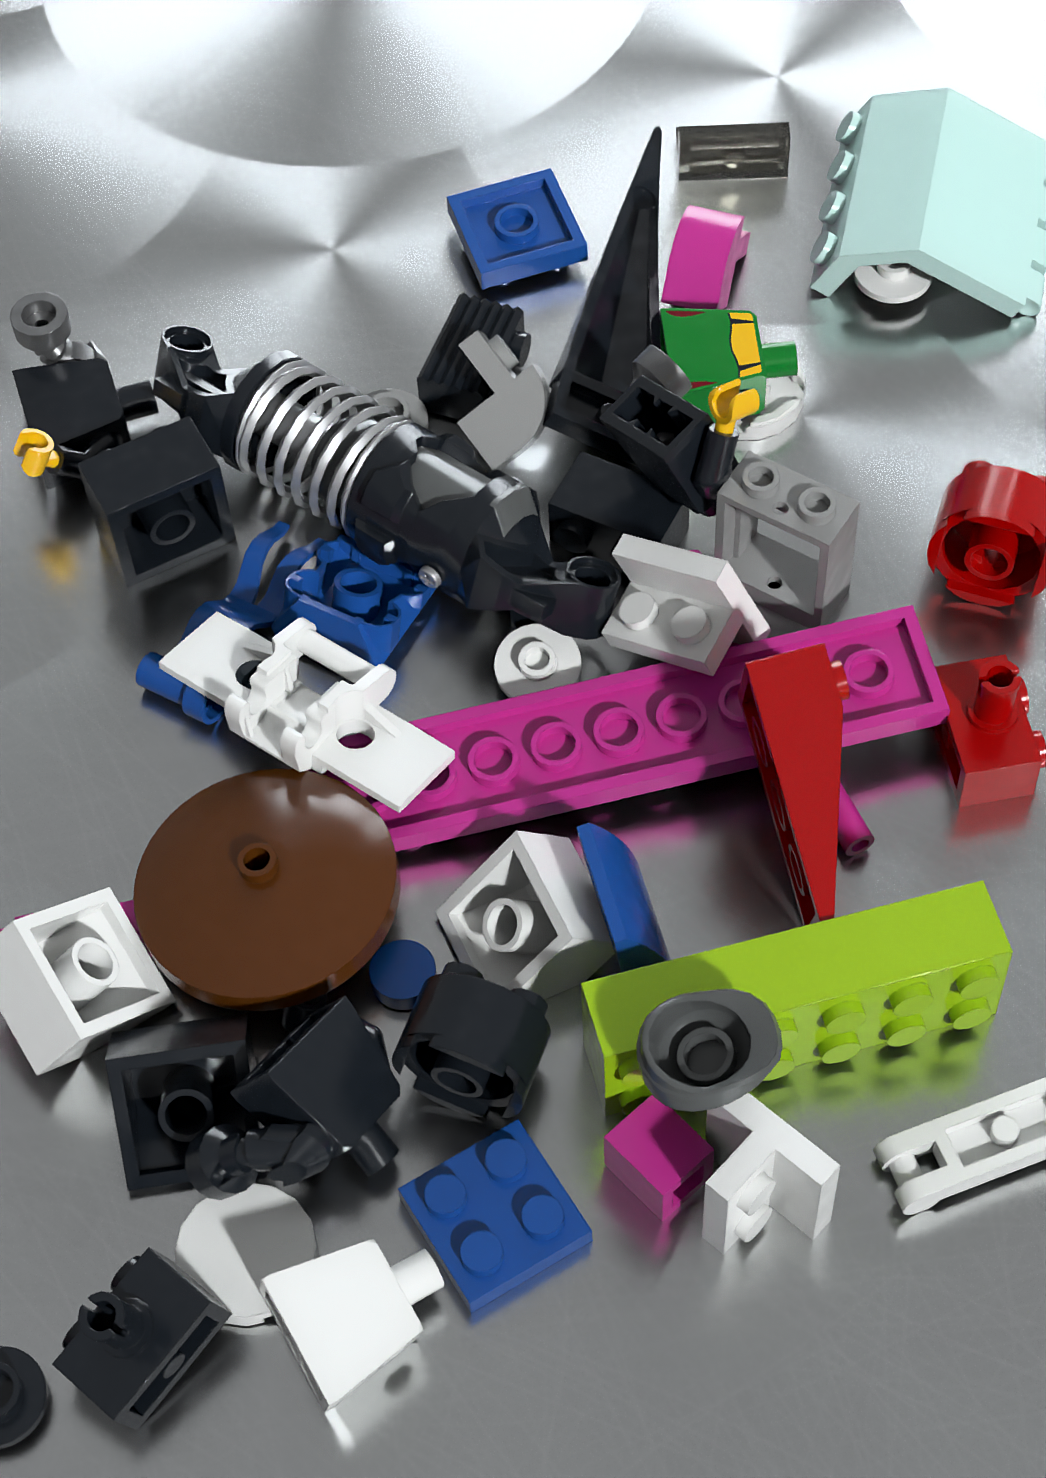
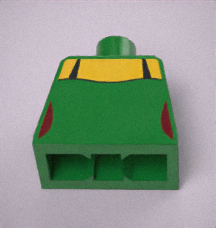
(722, 347)

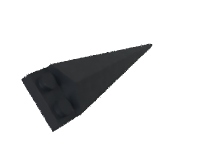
(615, 316)

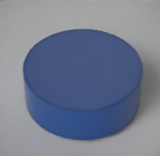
(399, 972)

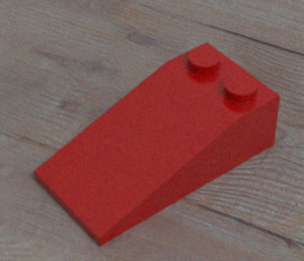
(796, 737)

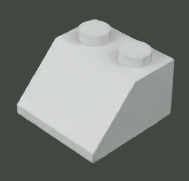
(529, 917)
(75, 979)

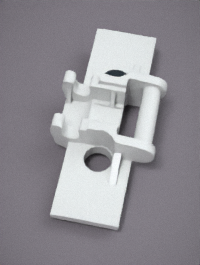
(295, 724)

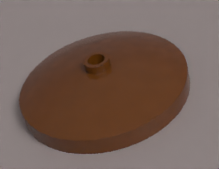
(267, 889)

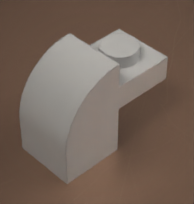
(515, 412)

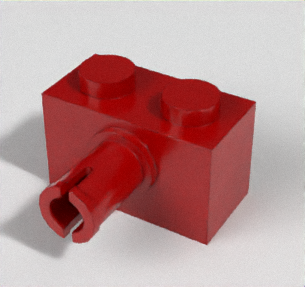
(987, 734)

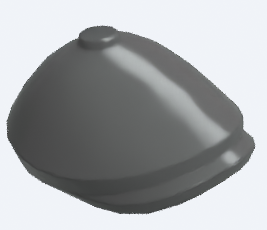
(707, 1048)

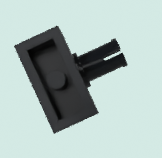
(139, 1337)

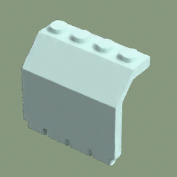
(938, 189)

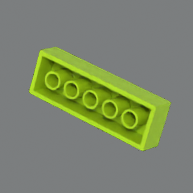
(828, 984)

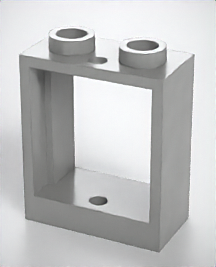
(812, 512)

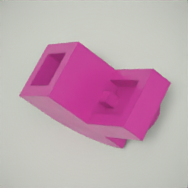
(704, 258)

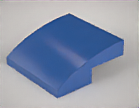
(622, 899)

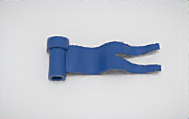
(236, 606)

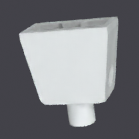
(349, 1313)

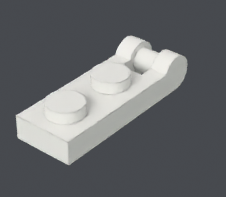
(968, 1145)

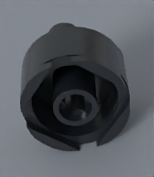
(473, 1042)

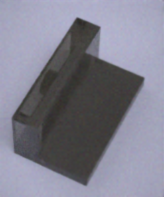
(733, 151)

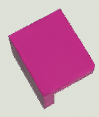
(658, 1157)

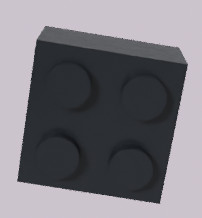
(158, 500)

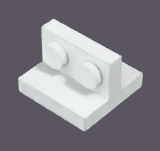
(680, 606)
(761, 1166)

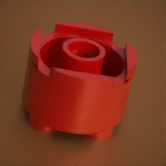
(991, 534)

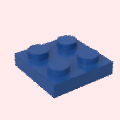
(517, 228)
(495, 1215)

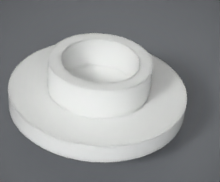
(892, 282)
(536, 660)

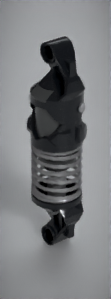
(385, 483)

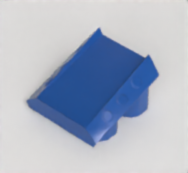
(354, 600)

